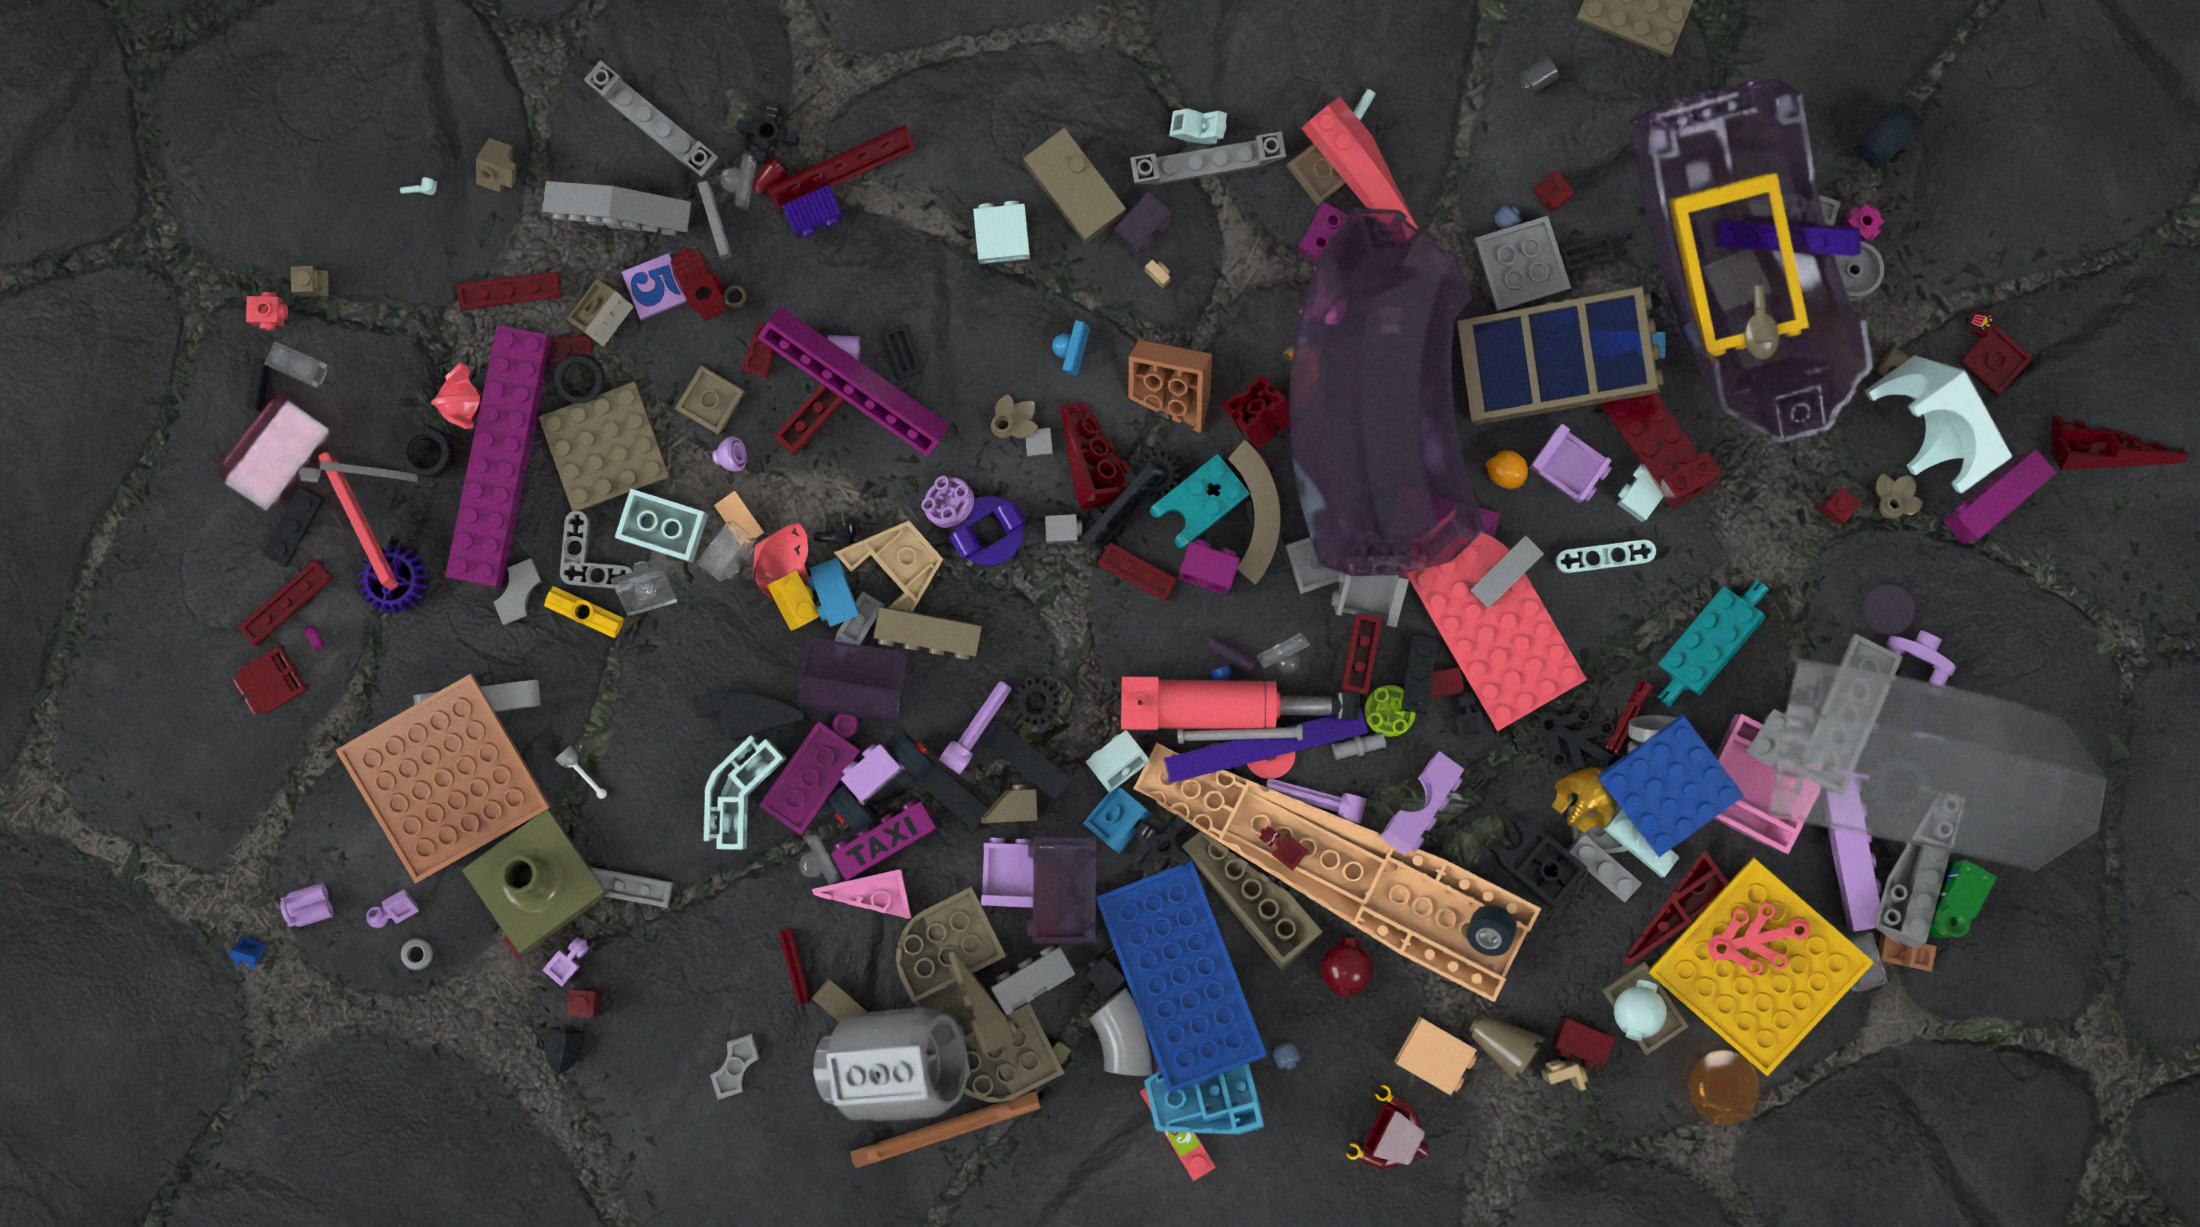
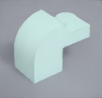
(1198, 126)

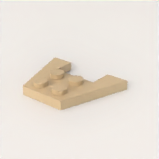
(903, 556)

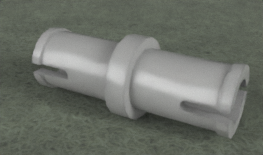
(1359, 746)

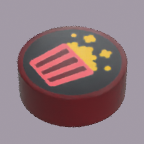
(1982, 323)

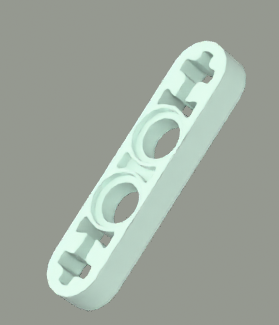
(1605, 556)

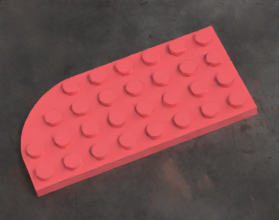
(1506, 650)

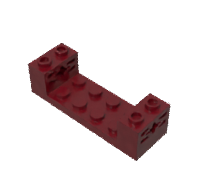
(1663, 448)

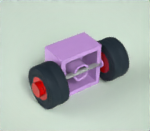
(872, 774)

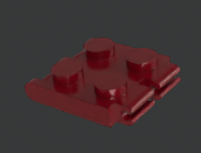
(269, 682)

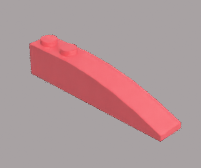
(1355, 157)

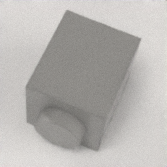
(1062, 529)

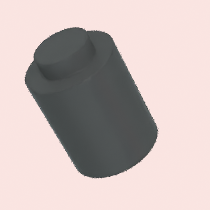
(1538, 76)

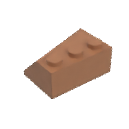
(1171, 381)

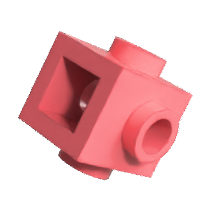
(266, 311)

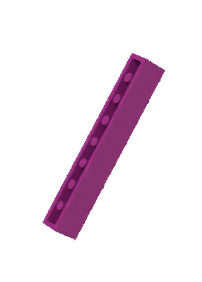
(853, 381)

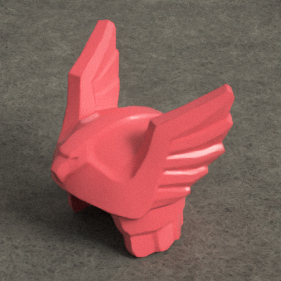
(458, 398)

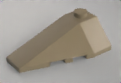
(988, 1018)

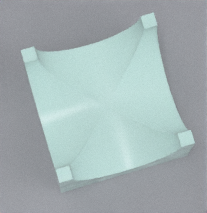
(1953, 417)

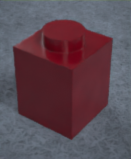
(1839, 506)
(583, 1002)

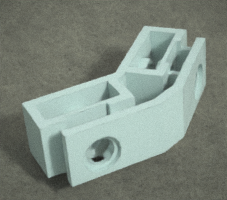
(734, 796)

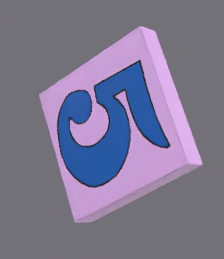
(653, 286)

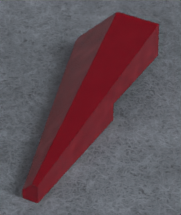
(2088, 448)

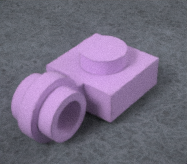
(396, 907)
(562, 965)

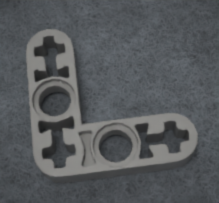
(580, 559)

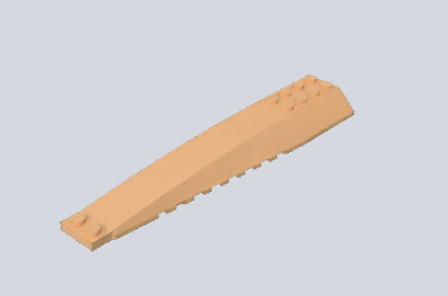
(1405, 901)

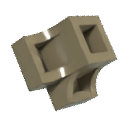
(495, 166)

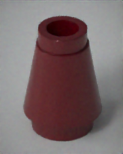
(770, 173)

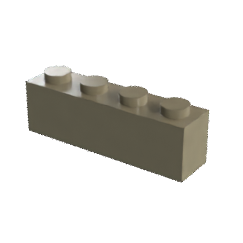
(927, 631)

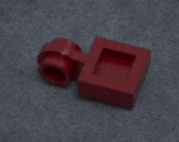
(1288, 851)

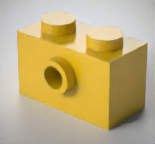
(794, 600)

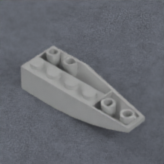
(1912, 895)

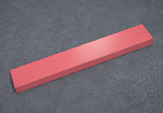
(360, 524)

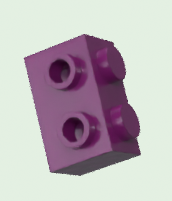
(1321, 231)

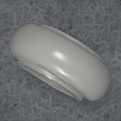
(427, 951)

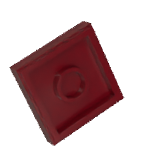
(1995, 360)

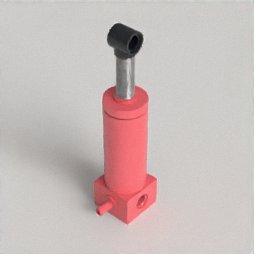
(1220, 704)

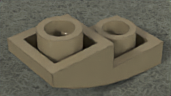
(836, 1001)

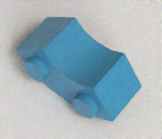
(833, 592)

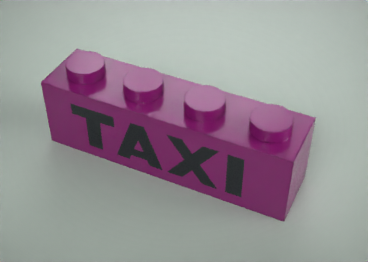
(884, 840)

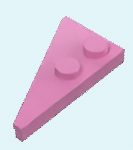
(877, 892)

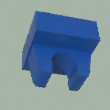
(247, 951)

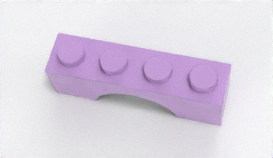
(1438, 779)

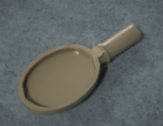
(1761, 330)

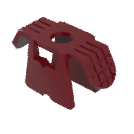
(692, 275)

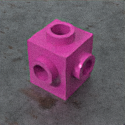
(1869, 216)

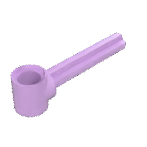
(958, 753)
(1348, 806)

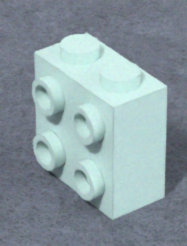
(1001, 232)

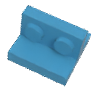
(1115, 818)

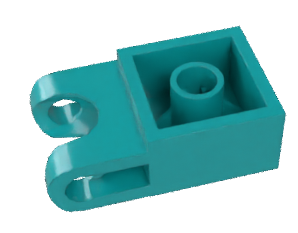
(1194, 503)

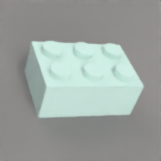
(661, 525)

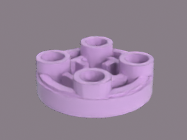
(948, 502)

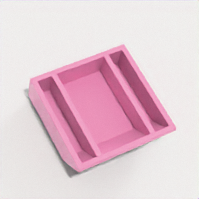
(1756, 783)

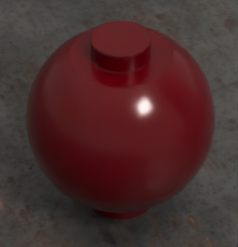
(1347, 968)

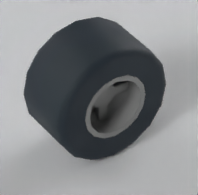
(1491, 930)

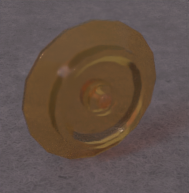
(1723, 1087)

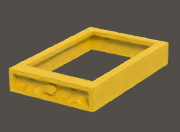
(1682, 205)

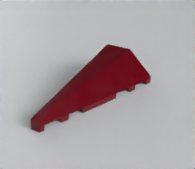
(1684, 904)

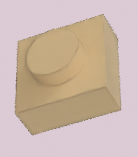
(1158, 273)

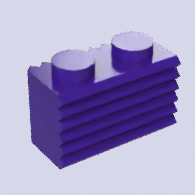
(813, 211)

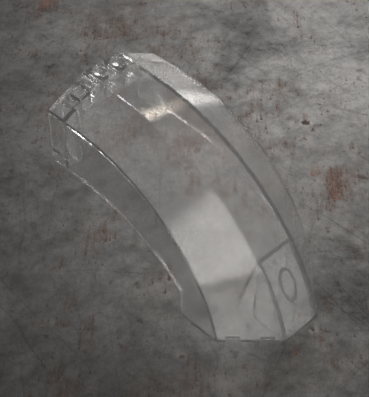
(1933, 768)

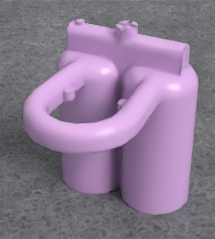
(306, 905)

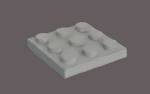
(1522, 263)

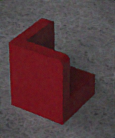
(1553, 191)

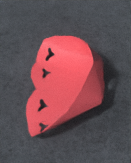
(778, 558)

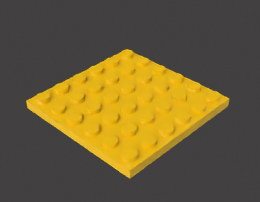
(1778, 1007)

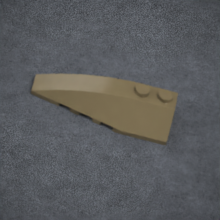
(1257, 902)

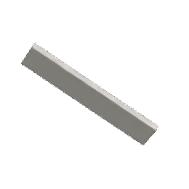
(627, 886)

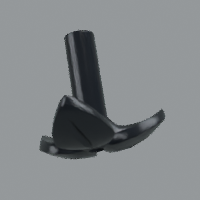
(843, 536)

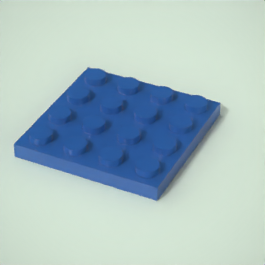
(1670, 785)

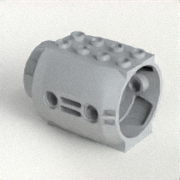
(893, 1065)

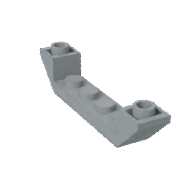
(650, 119)
(1208, 162)

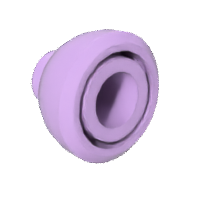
(731, 454)

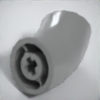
(1123, 1036)

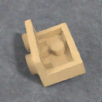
(1561, 1070)

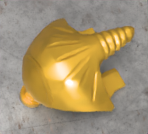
(1591, 796)

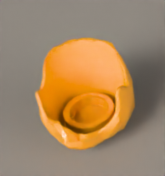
(1507, 469)

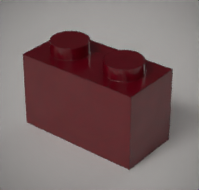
(1582, 1042)

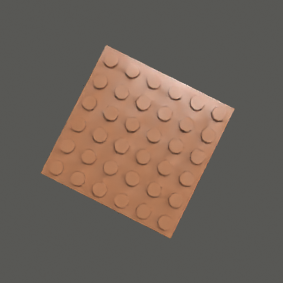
(443, 778)

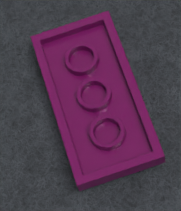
(809, 778)

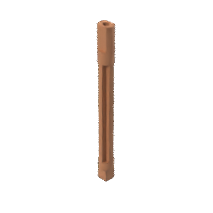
(945, 1129)

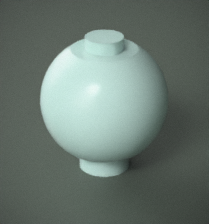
(1640, 1011)

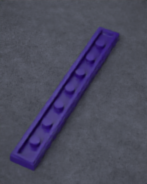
(1251, 750)

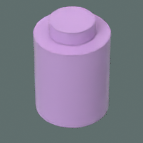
(849, 344)

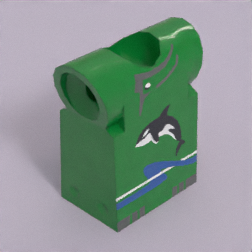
(1960, 899)

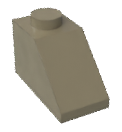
(1013, 806)

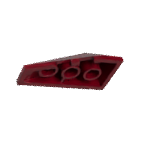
(1093, 462)

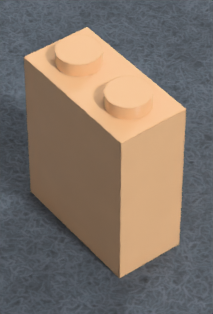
(1436, 1056)

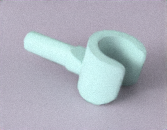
(427, 187)

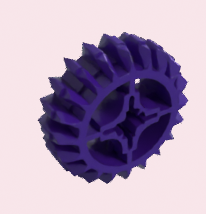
(386, 603)

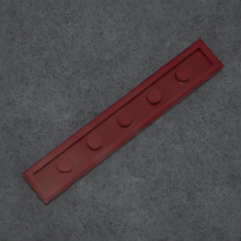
(842, 166)

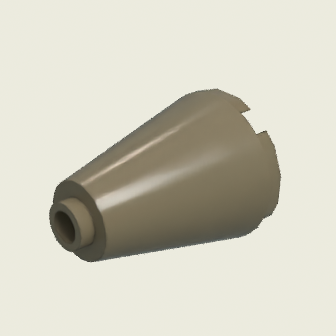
(1506, 1044)

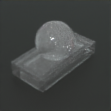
(740, 181)
(1285, 655)
(818, 861)

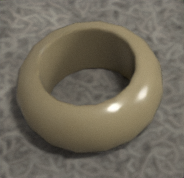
(732, 288)

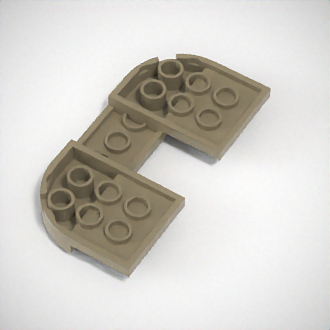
(931, 983)

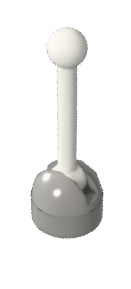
(569, 759)

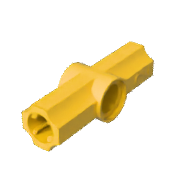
(569, 606)

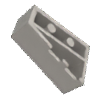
(1032, 978)

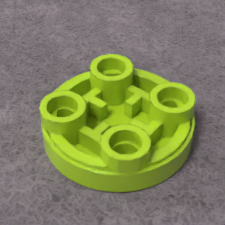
(1384, 711)

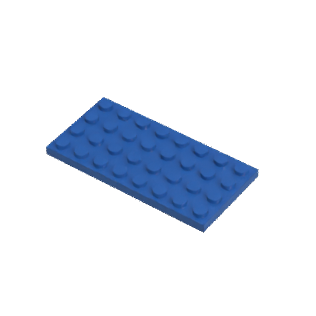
(1181, 977)

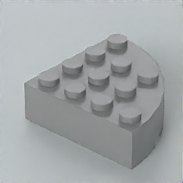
(616, 207)

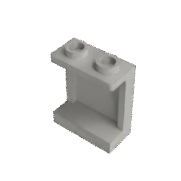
(1371, 596)

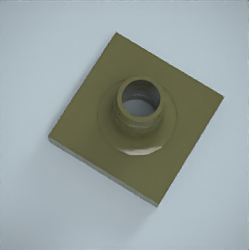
(559, 889)

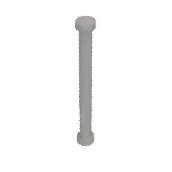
(1233, 734)

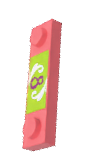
(1188, 1149)

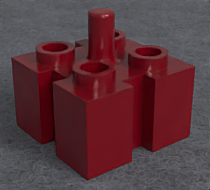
(1258, 412)

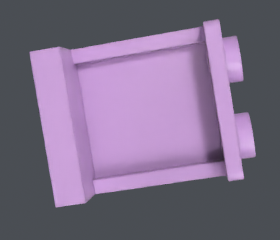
(1571, 465)
(1007, 874)

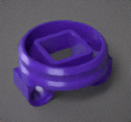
(999, 552)

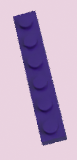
(1804, 237)

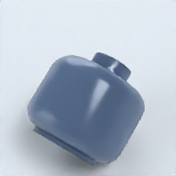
(1507, 217)
(1286, 1055)

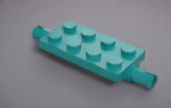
(1711, 641)

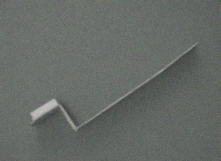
(313, 474)

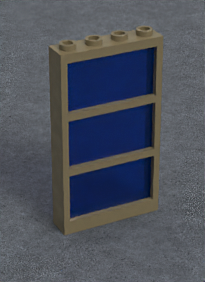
(1560, 356)

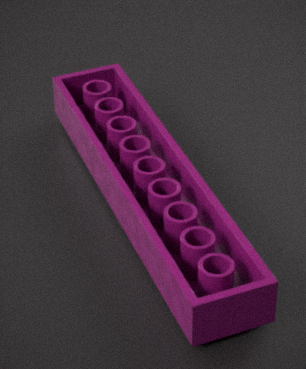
(499, 457)

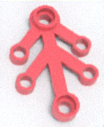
(1754, 938)

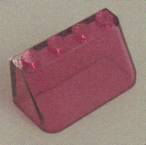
(272, 451)

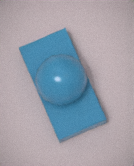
(1072, 347)

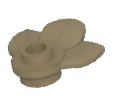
(1017, 416)
(1900, 494)

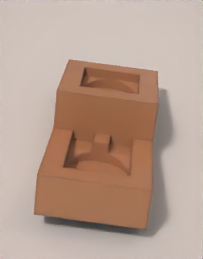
(1905, 955)

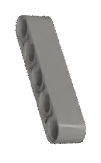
(506, 695)

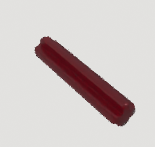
(794, 966)

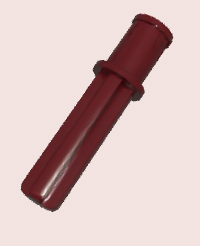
(1632, 710)

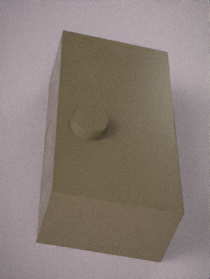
(1074, 186)

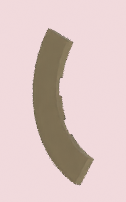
(1265, 509)

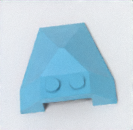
(1212, 1106)

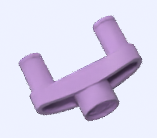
(1924, 649)

